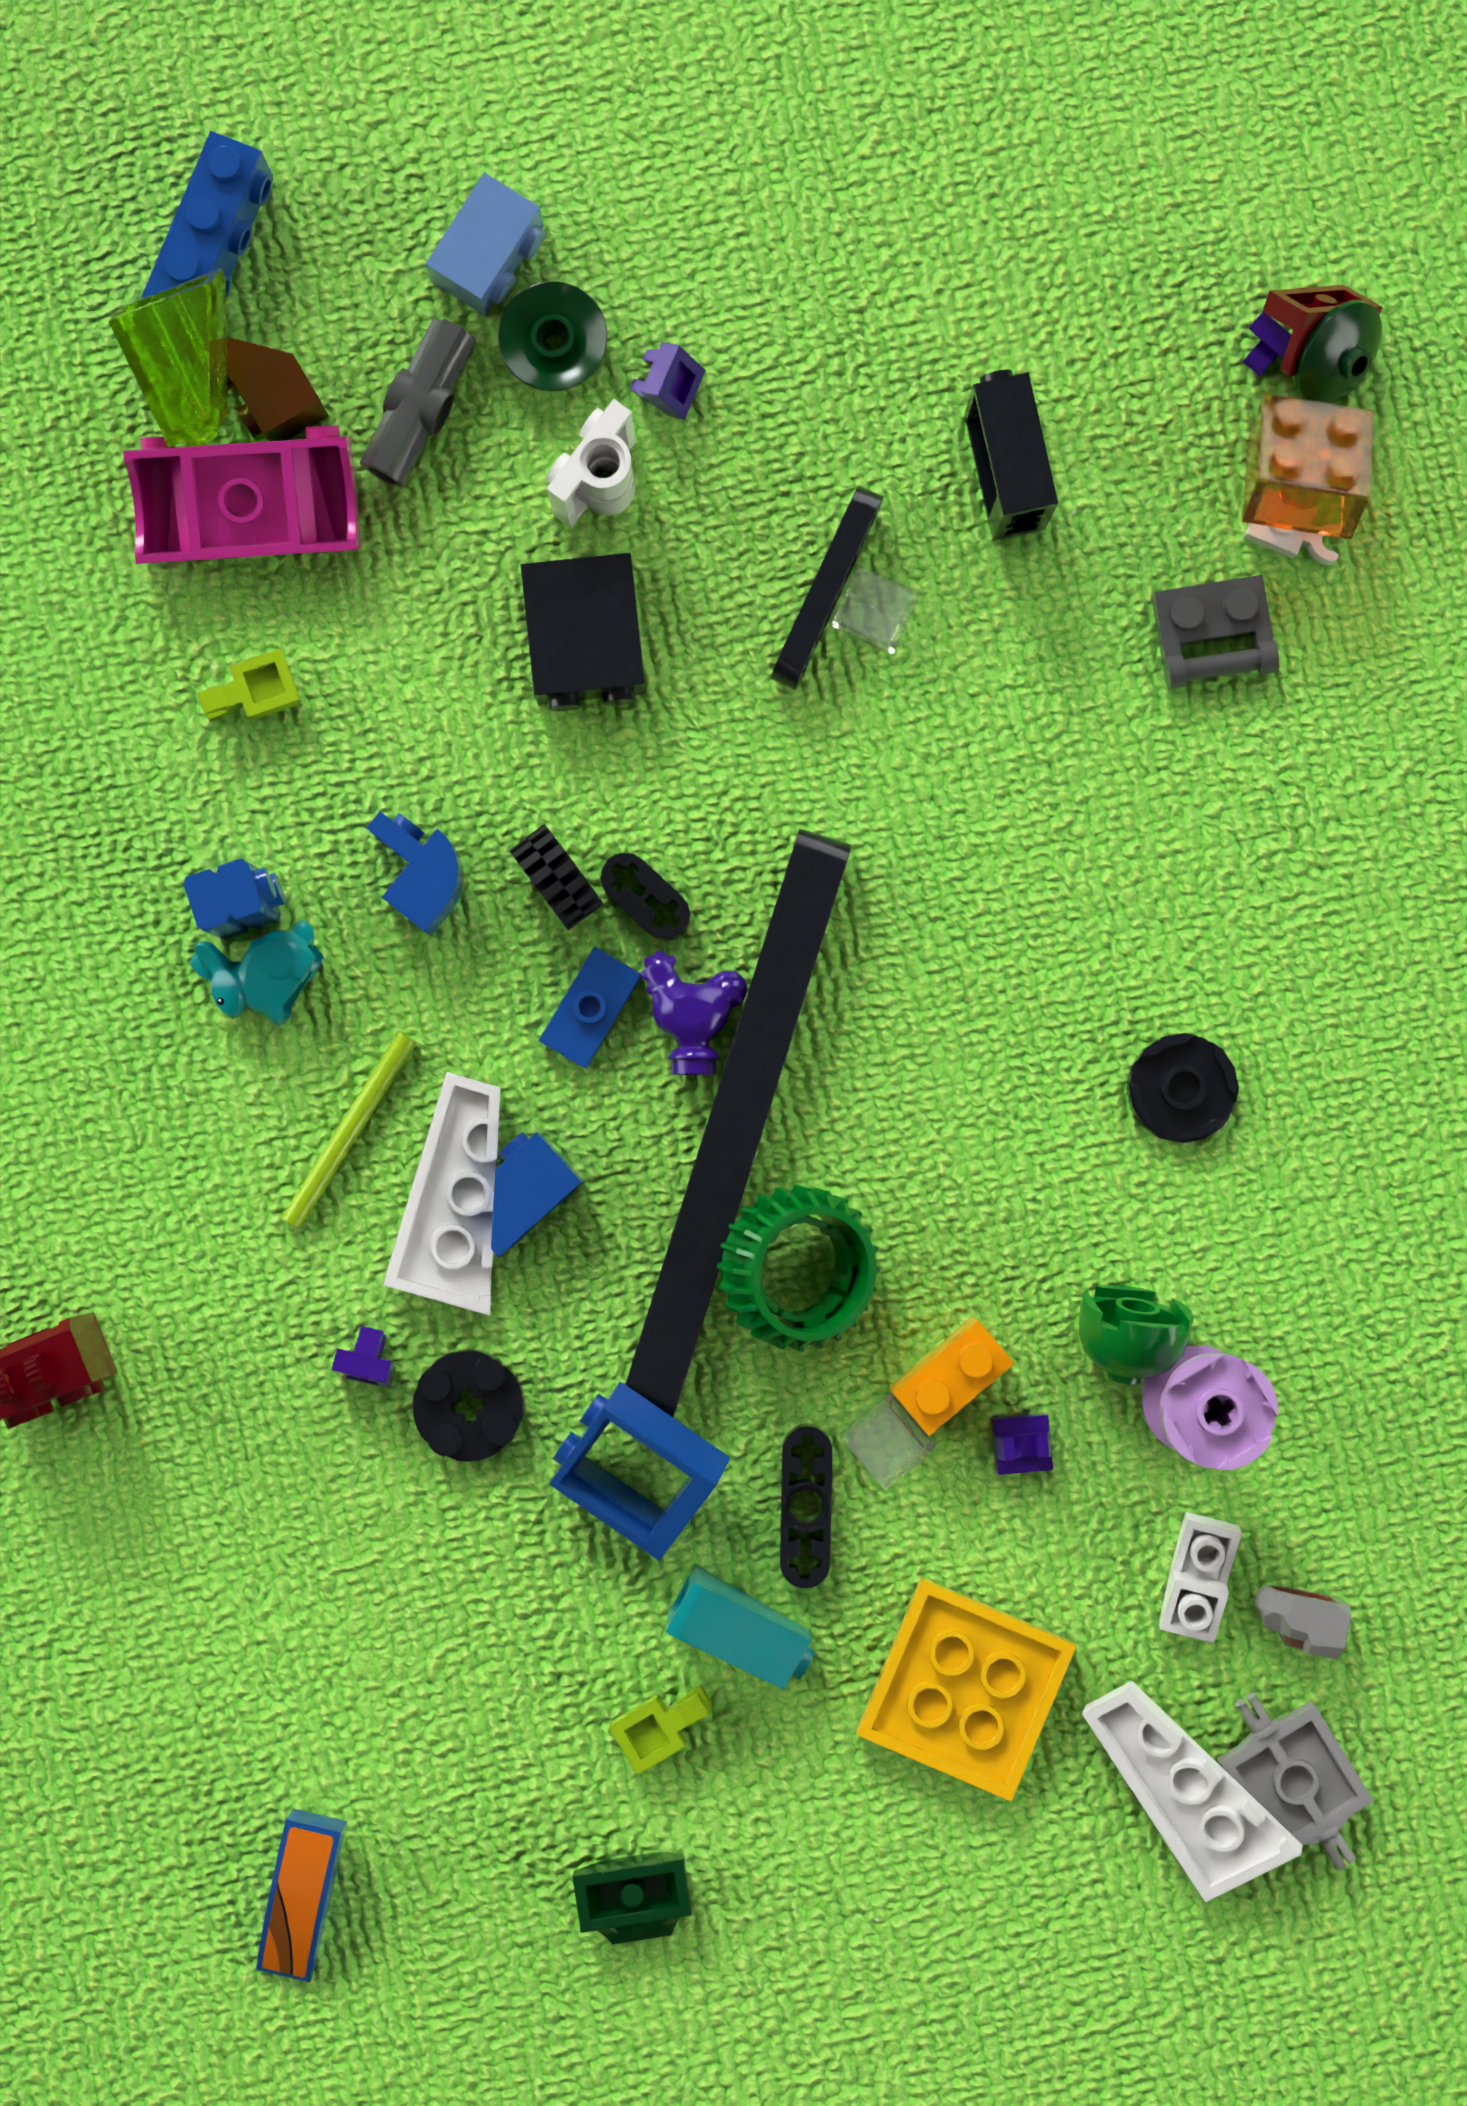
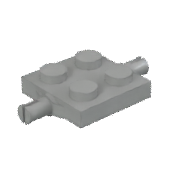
(1298, 1775)

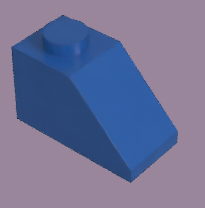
(527, 1188)

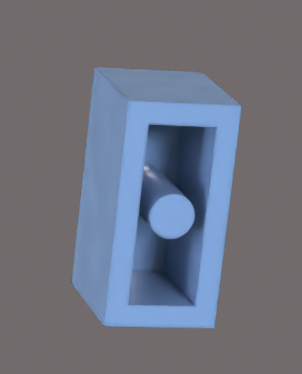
(486, 245)

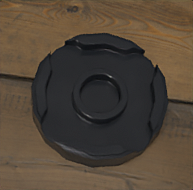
(1182, 1088)

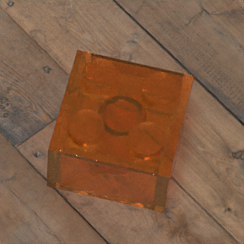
(1308, 466)

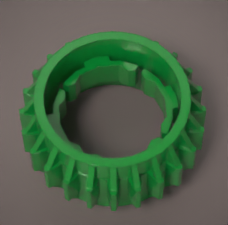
(850, 1285)

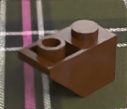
(274, 391)

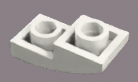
(1199, 1577)

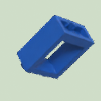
(614, 1500)

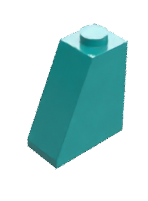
(739, 1629)

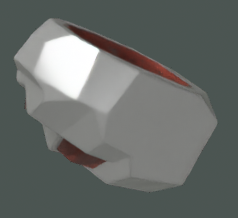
(1305, 1619)

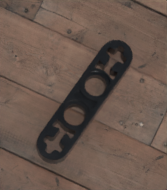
(827, 587)

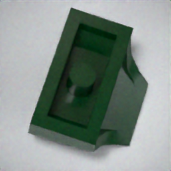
(633, 1896)

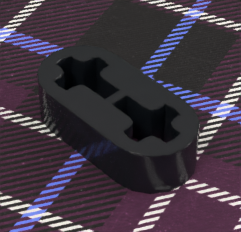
(655, 887)

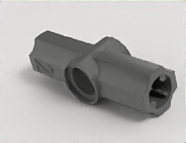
(418, 402)

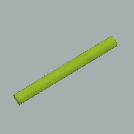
(349, 1130)

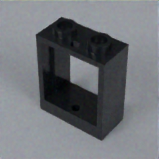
(1010, 455)

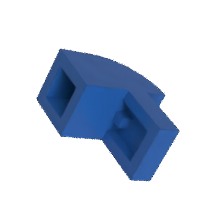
(431, 880)

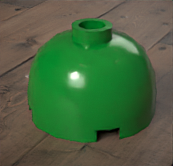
(1132, 1333)

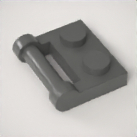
(1214, 614)

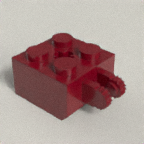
(52, 1365)

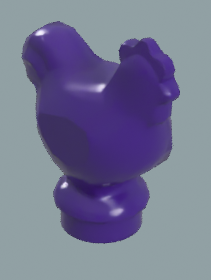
(691, 1011)

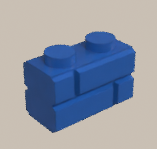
(234, 898)

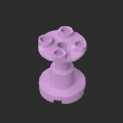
(1211, 1408)

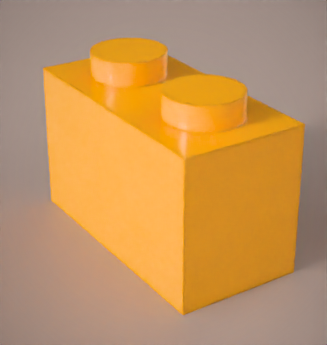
(951, 1375)

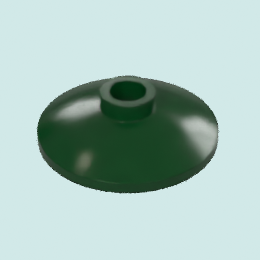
(548, 311)
(1338, 352)

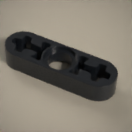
(791, 1546)

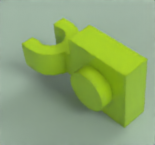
(259, 685)
(653, 1730)

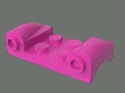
(244, 498)

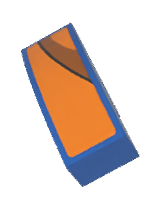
(300, 1894)

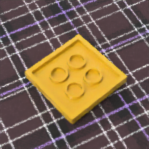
(966, 1689)

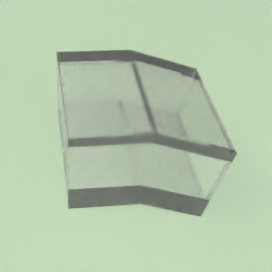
(875, 609)
(887, 1441)

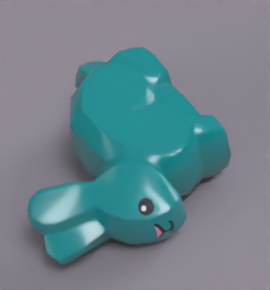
(267, 976)

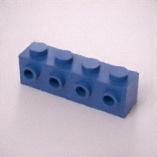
(214, 214)

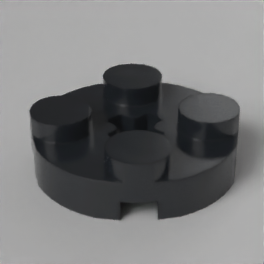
(449, 1431)

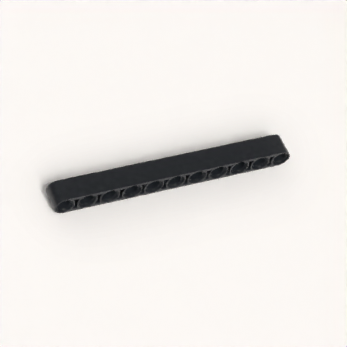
(737, 1118)

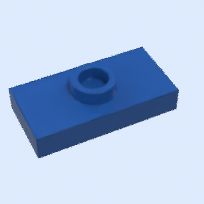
(590, 1007)

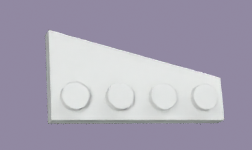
(449, 1213)
(1194, 1803)

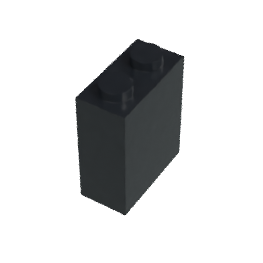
(583, 631)

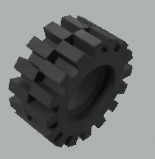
(556, 877)

